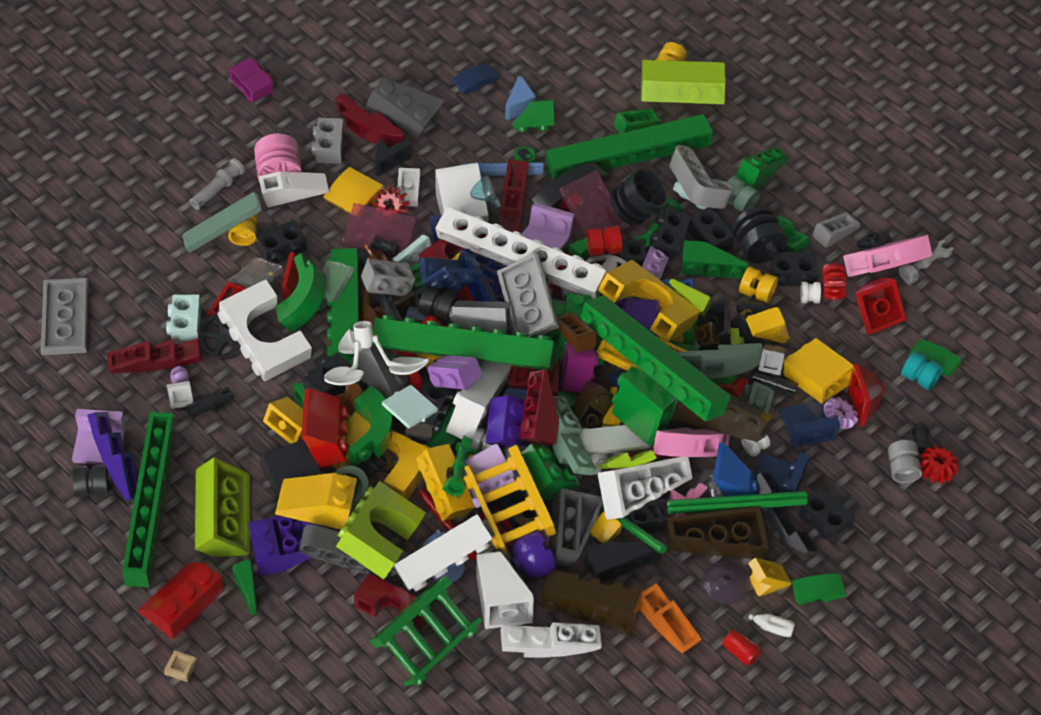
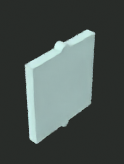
(409, 406)

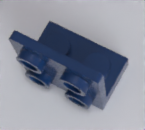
(446, 273)
(808, 424)
(785, 473)

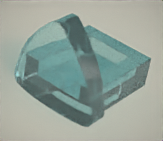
(484, 191)

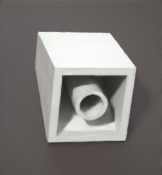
(454, 190)
(502, 592)

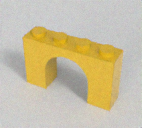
(675, 312)
(405, 474)

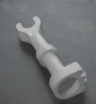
(909, 272)

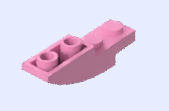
(888, 256)
(689, 442)

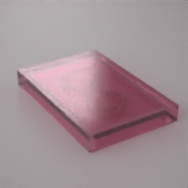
(590, 203)
(369, 222)

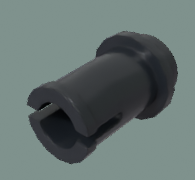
(385, 246)
(755, 307)
(920, 432)

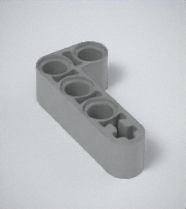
(696, 181)

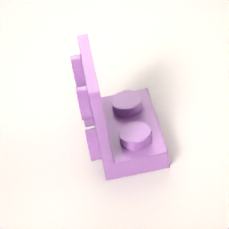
(549, 226)
(85, 446)
(484, 460)

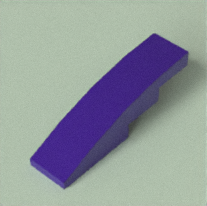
(111, 449)

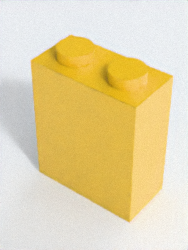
(818, 370)

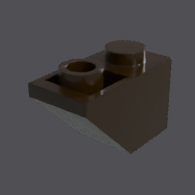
(592, 405)

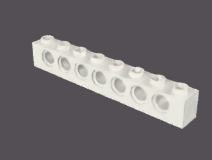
(455, 218)

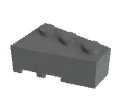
(405, 106)
(378, 374)
(572, 518)

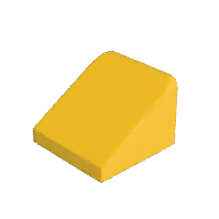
(605, 530)

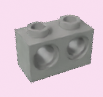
(329, 140)
(387, 277)

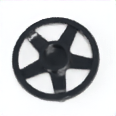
(221, 335)

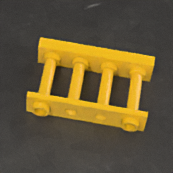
(532, 502)

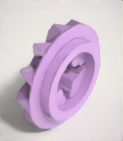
(831, 410)

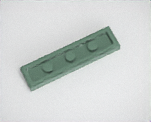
(221, 222)

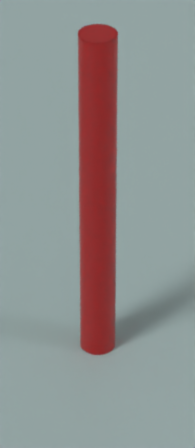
(448, 525)

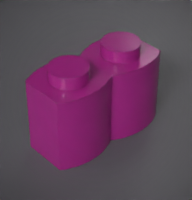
(251, 79)

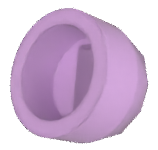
(179, 374)

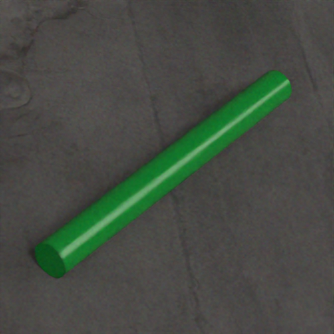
(641, 534)

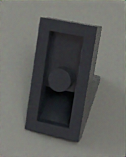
(388, 158)

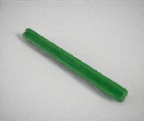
(737, 502)

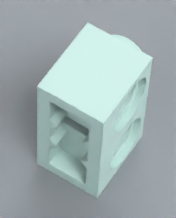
(185, 318)

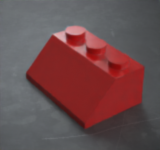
(325, 427)
(183, 598)

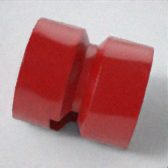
(604, 241)

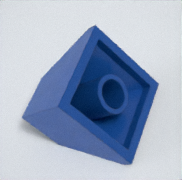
(732, 474)

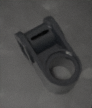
(652, 516)

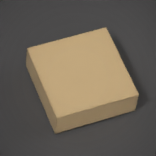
(180, 666)

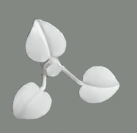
(357, 341)

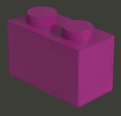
(577, 368)

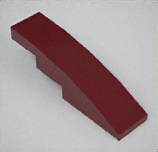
(513, 195)
(156, 357)

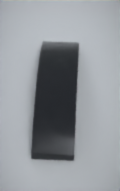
(551, 194)
(779, 520)

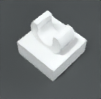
(179, 394)

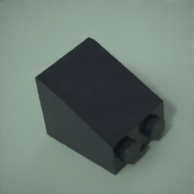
(288, 462)

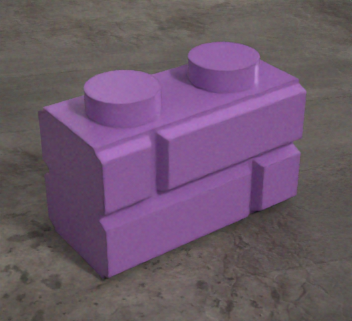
(455, 372)

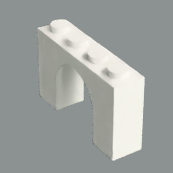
(266, 358)

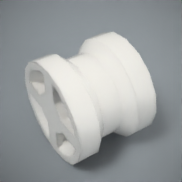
(810, 292)
(753, 448)

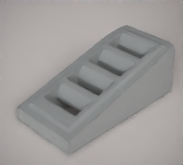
(833, 229)

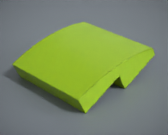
(624, 461)

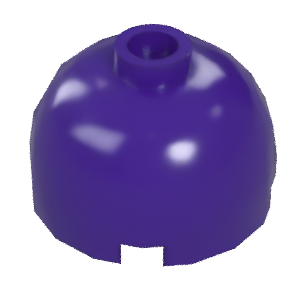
(531, 556)

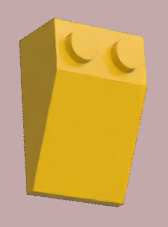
(317, 499)

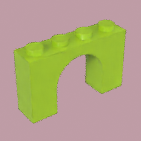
(364, 542)

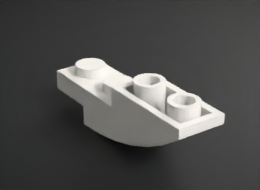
(551, 641)

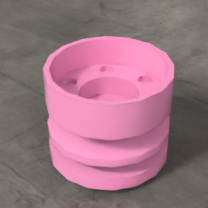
(277, 154)

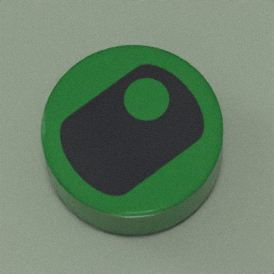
(524, 154)

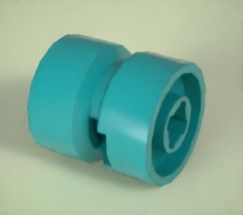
(924, 371)

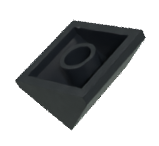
(721, 316)

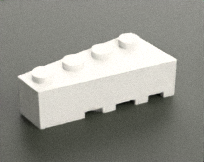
(474, 402)
(610, 441)
(635, 486)
(443, 552)

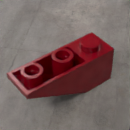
(540, 414)

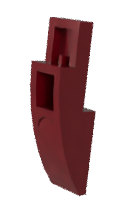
(368, 126)

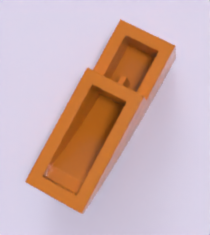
(668, 619)

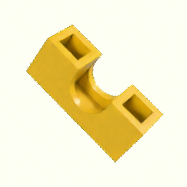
(435, 465)

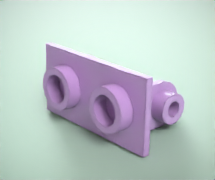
(655, 262)

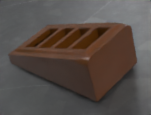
(578, 333)

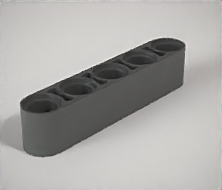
(321, 544)

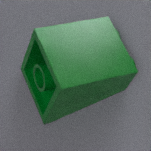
(643, 404)

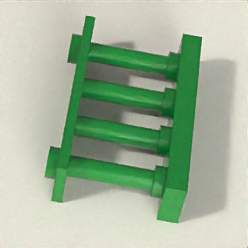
(404, 622)

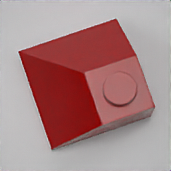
(880, 304)
(864, 392)

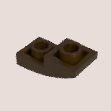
(706, 337)

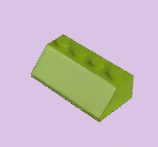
(683, 82)
(222, 509)

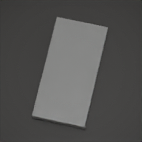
(529, 297)
(64, 316)

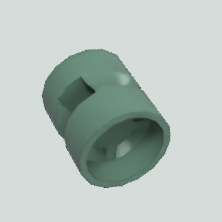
(742, 196)

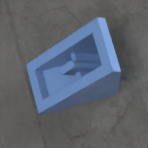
(518, 99)

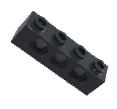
(439, 397)

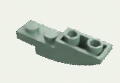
(726, 360)
(568, 444)

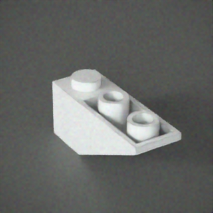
(291, 186)

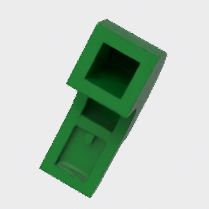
(306, 297)
(379, 435)

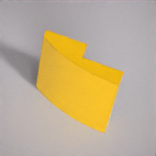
(352, 188)

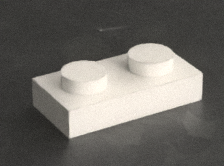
(409, 182)

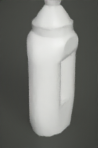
(774, 624)

